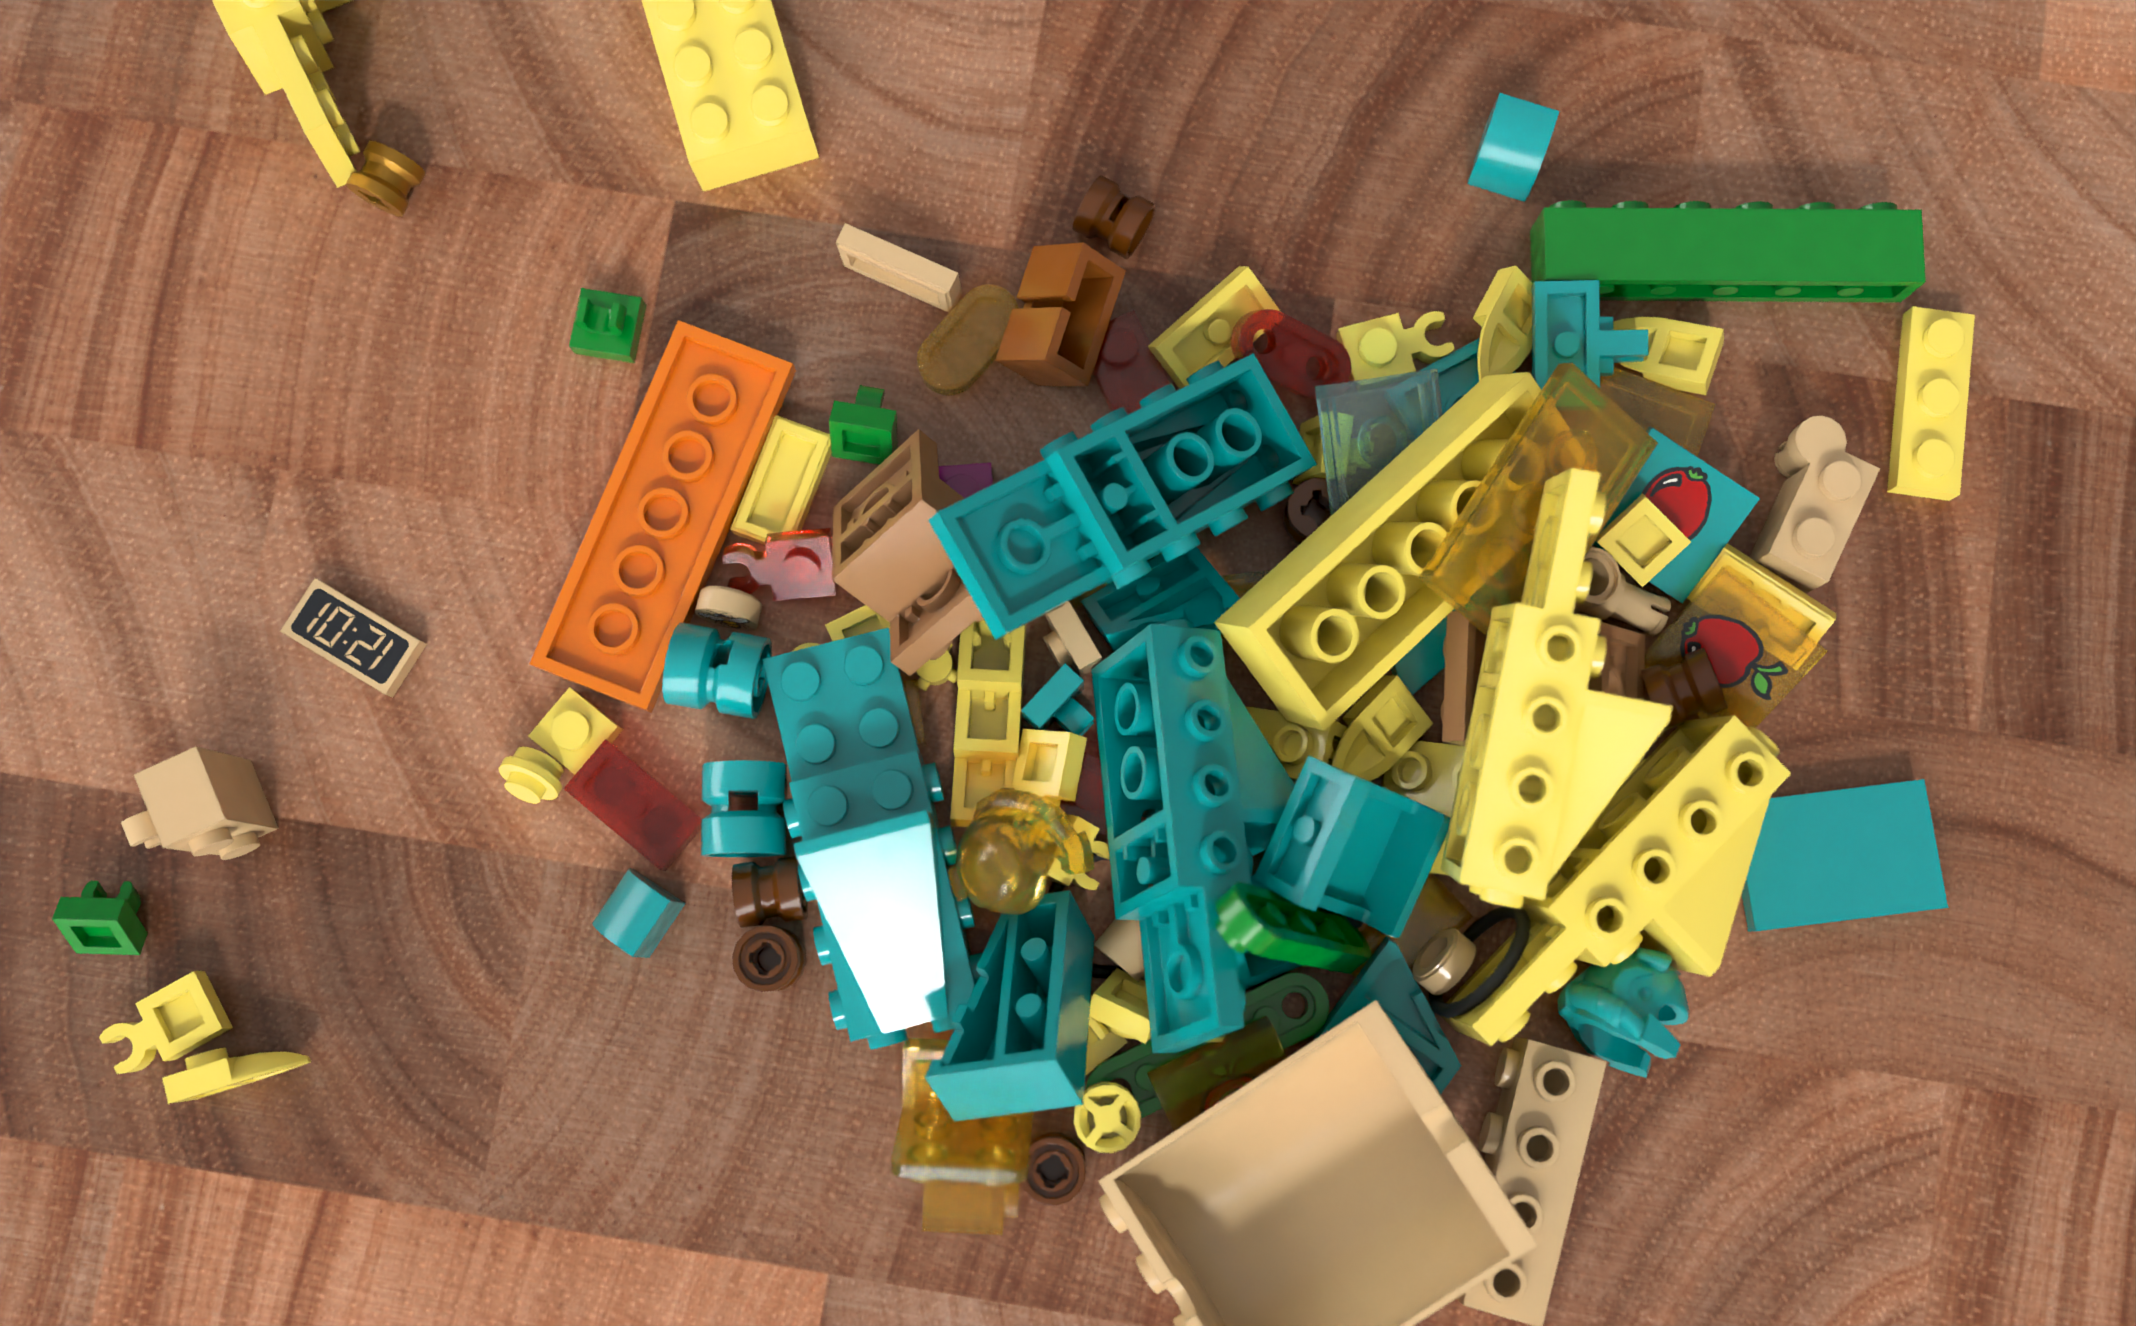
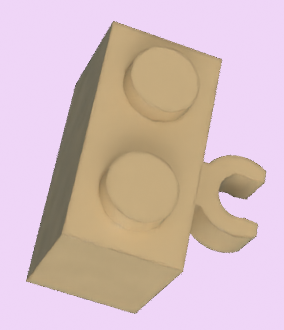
(201, 805)

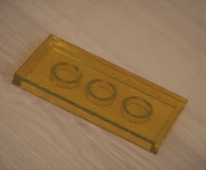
(1491, 542)

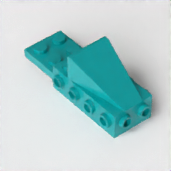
(1124, 494)
(1211, 797)
(871, 840)

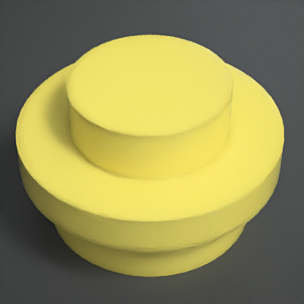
(531, 775)

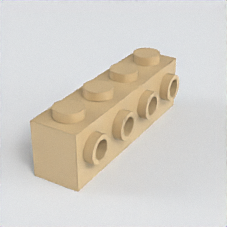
(1537, 1158)

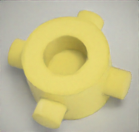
(937, 671)

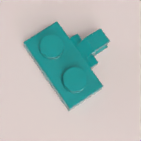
(1572, 331)

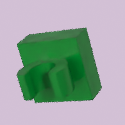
(607, 325)
(863, 429)
(102, 923)

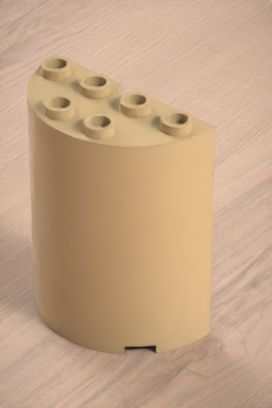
(1319, 1195)

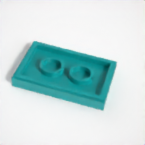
(1844, 857)

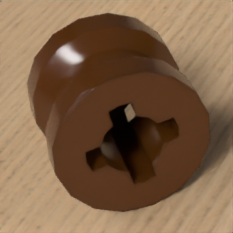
(1305, 495)

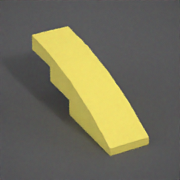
(986, 716)

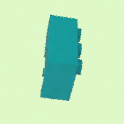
(1027, 1019)

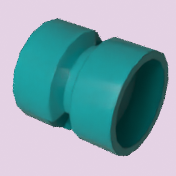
(716, 670)
(743, 832)

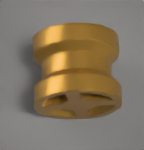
(385, 178)

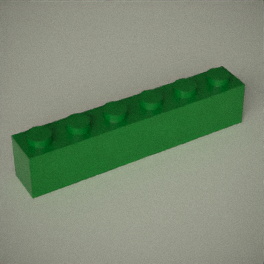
(1732, 252)

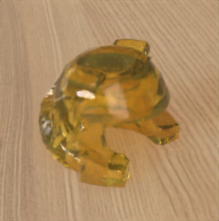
(1009, 848)

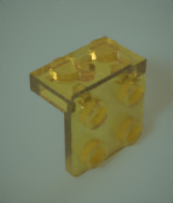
(937, 1148)

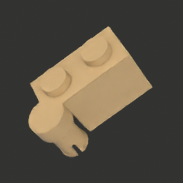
(1814, 504)

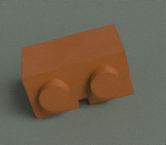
(1064, 317)

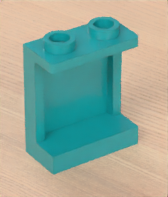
(1352, 848)

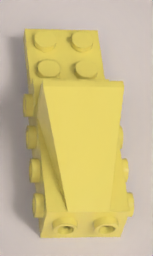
(286, 51)
(1538, 742)
(1649, 871)

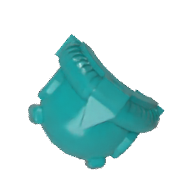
(1627, 1008)

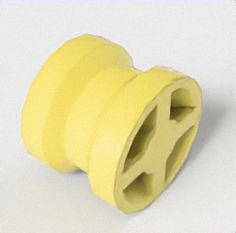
(1109, 1131)

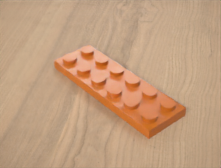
(663, 515)

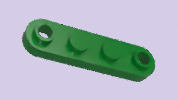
(1281, 930)
(1259, 1002)

